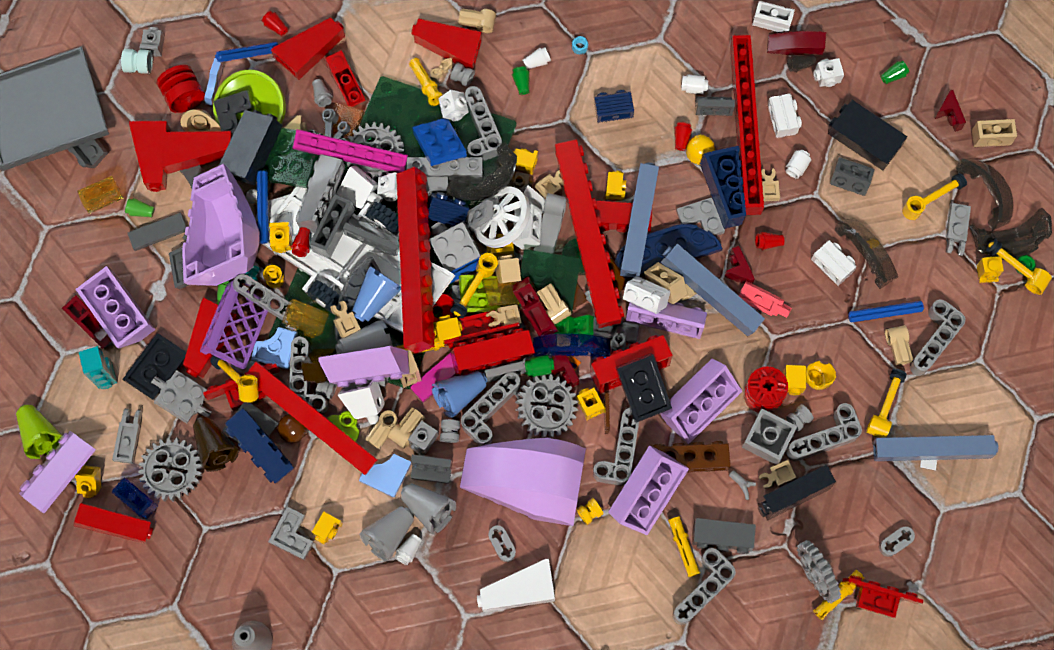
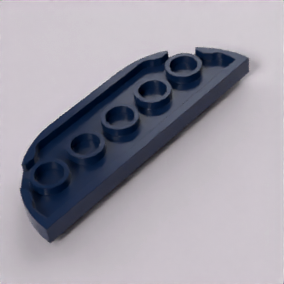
(688, 236)

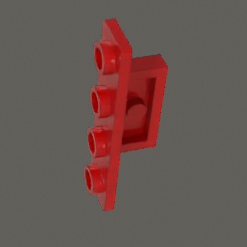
(478, 327)
(230, 388)
(879, 599)

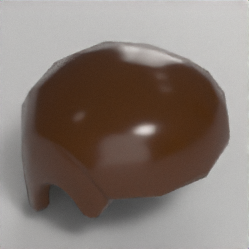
(291, 429)

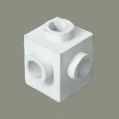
(828, 72)
(453, 105)
(388, 187)

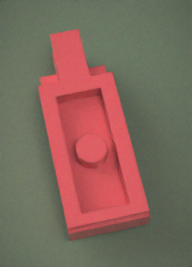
(764, 300)

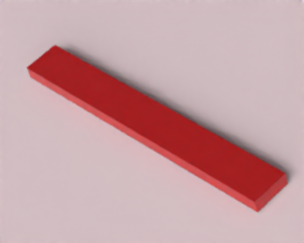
(312, 419)

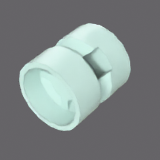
(140, 61)

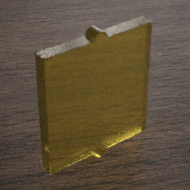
(499, 293)

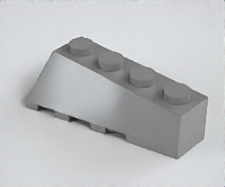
(320, 192)

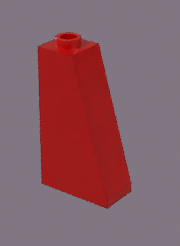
(448, 41)
(308, 47)
(149, 148)
(193, 149)
(196, 361)
(112, 523)

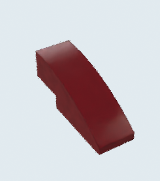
(797, 43)
(534, 307)
(86, 320)

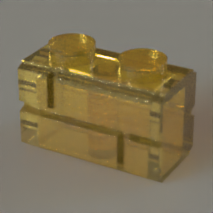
(100, 194)
(305, 318)

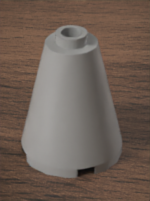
(366, 338)
(428, 506)
(387, 532)
(252, 636)

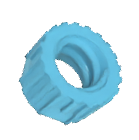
(582, 40)

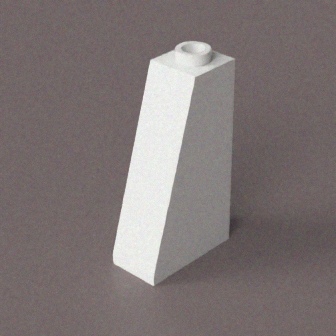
(520, 589)

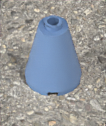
(374, 294)
(458, 391)

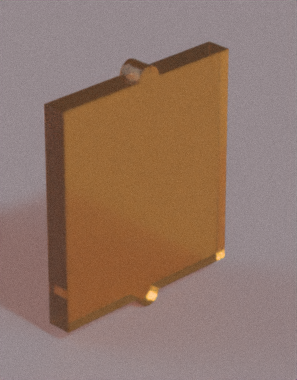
(349, 115)

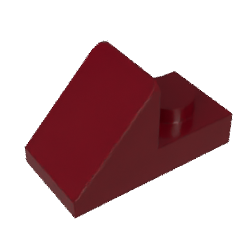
(952, 109)
(742, 271)
(561, 364)

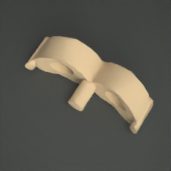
(444, 67)

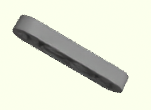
(268, 295)

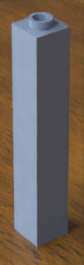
(639, 220)
(712, 290)
(934, 448)

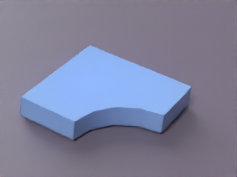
(214, 79)
(275, 349)
(387, 476)

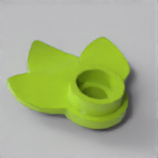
(350, 429)

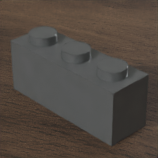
(331, 226)
(724, 535)

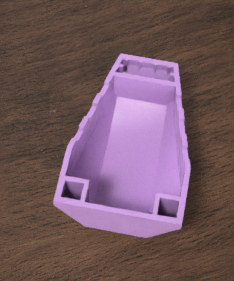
(220, 230)
(528, 477)

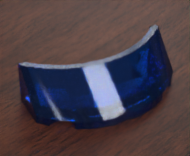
(571, 345)

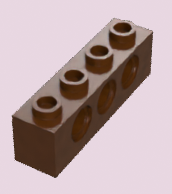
(700, 464)

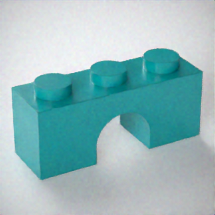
(97, 368)

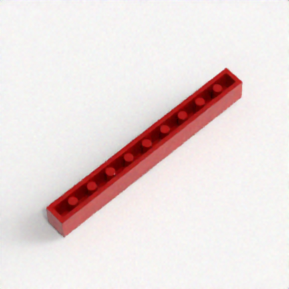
(747, 123)
(588, 235)
(415, 261)

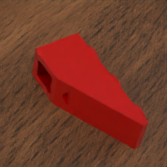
(344, 78)

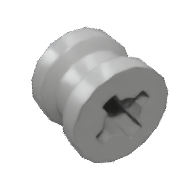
(326, 389)

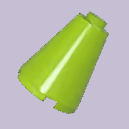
(36, 432)

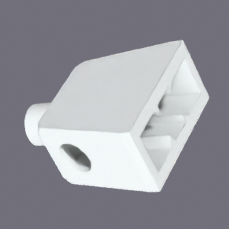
(359, 188)
(363, 400)

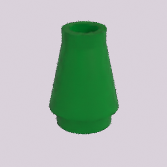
(895, 72)
(521, 79)

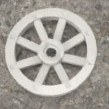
(502, 215)

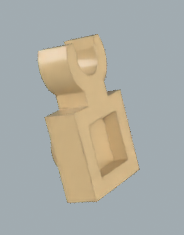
(550, 185)
(770, 187)
(505, 316)
(346, 322)
(781, 473)

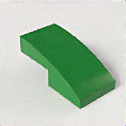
(576, 325)

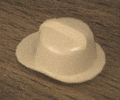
(198, 121)

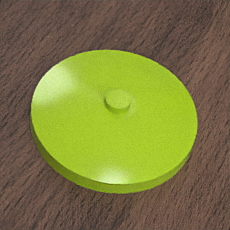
(264, 91)

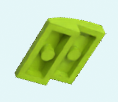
(478, 302)

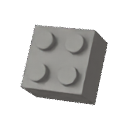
(455, 246)
(769, 436)

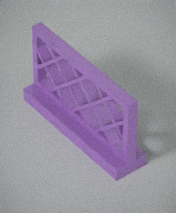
(219, 322)

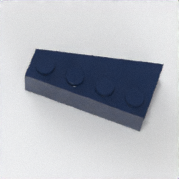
(725, 184)
(259, 445)

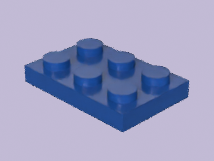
(439, 141)

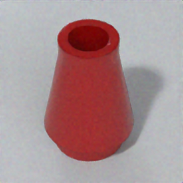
(274, 23)
(682, 135)
(768, 240)
(300, 245)

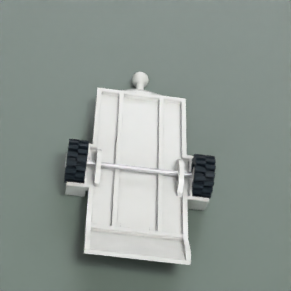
(348, 255)

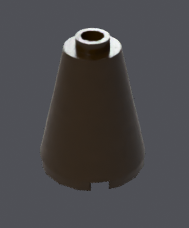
(213, 445)

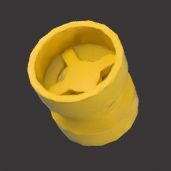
(273, 272)
(589, 511)

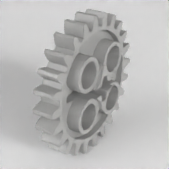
(383, 138)
(545, 423)
(166, 486)
(818, 571)

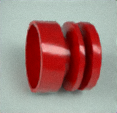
(180, 88)
(758, 397)

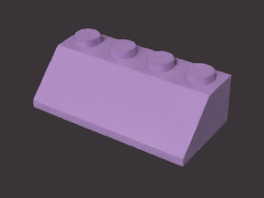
(115, 308)
(674, 319)
(365, 365)
(701, 400)
(56, 471)
(648, 490)

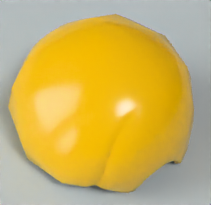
(697, 147)
(820, 375)

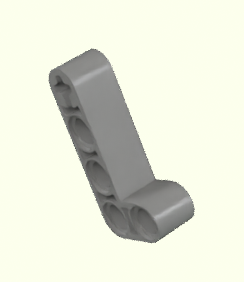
(482, 121)
(551, 222)
(936, 341)
(297, 375)
(493, 405)
(822, 437)
(622, 446)
(701, 591)

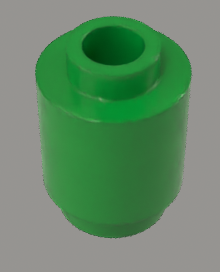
(539, 366)

